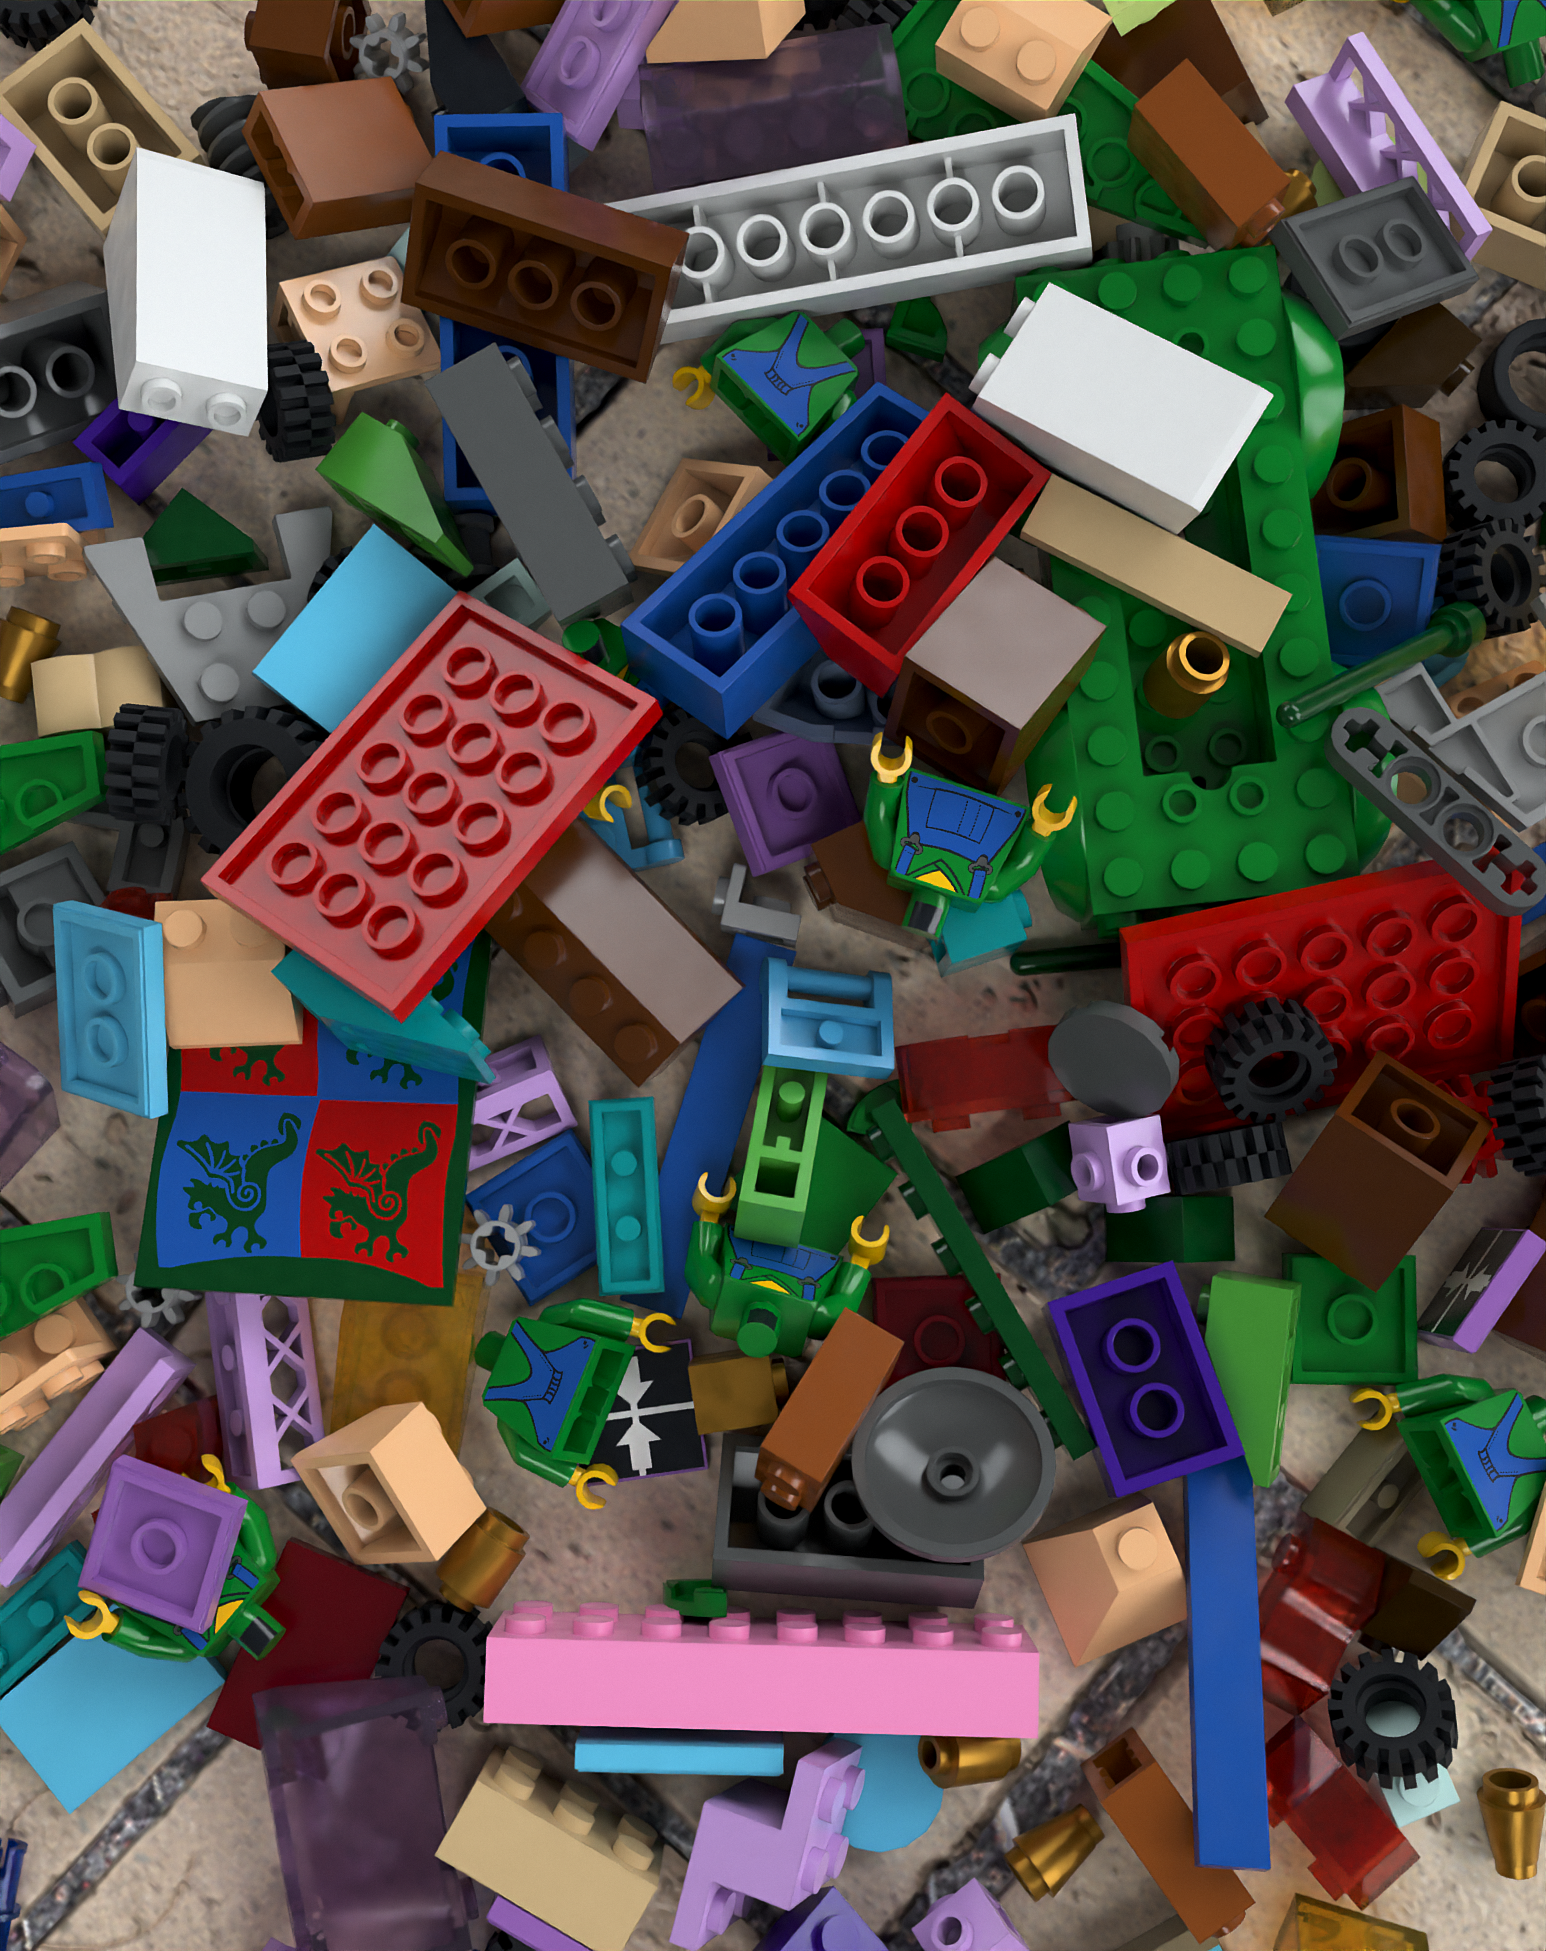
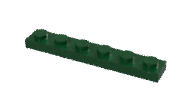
(961, 1254)

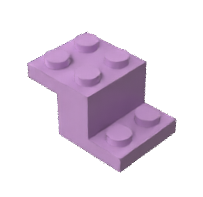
(768, 1843)

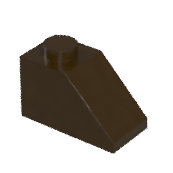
(1413, 362)
(1412, 1610)

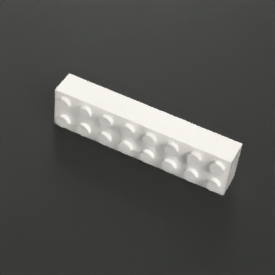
(877, 227)

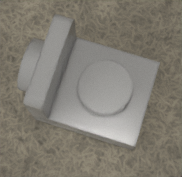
(764, 920)

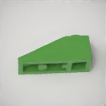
(390, 482)
(780, 1156)
(1252, 1353)

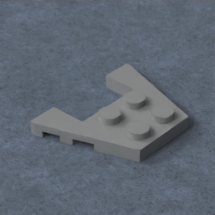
(215, 639)
(1492, 750)

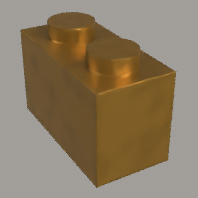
(736, 1390)

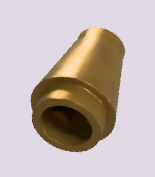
(23, 640)
(1513, 1820)
(1053, 1851)

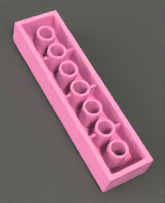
(762, 1671)

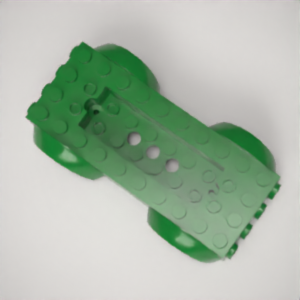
(1227, 797)

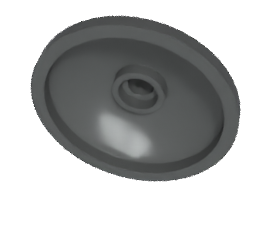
(961, 1427)

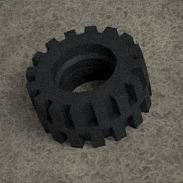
(1511, 449)

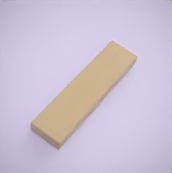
(1155, 566)

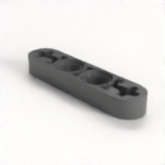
(1443, 802)

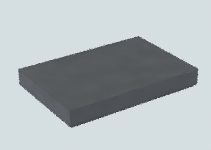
(1373, 257)

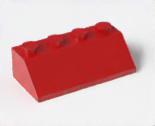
(915, 542)

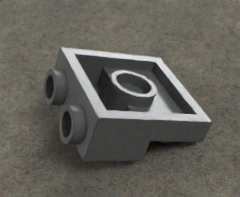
(28, 925)

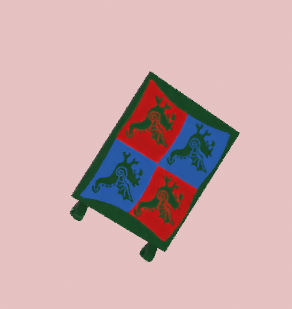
(315, 1166)

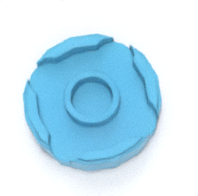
(896, 1795)

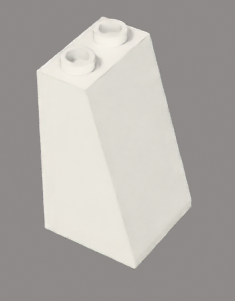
(188, 293)
(1116, 407)

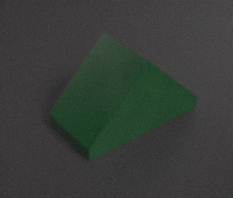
(198, 544)
(1020, 1179)
(1172, 1230)

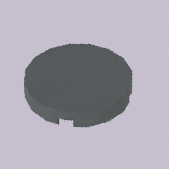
(1113, 1059)

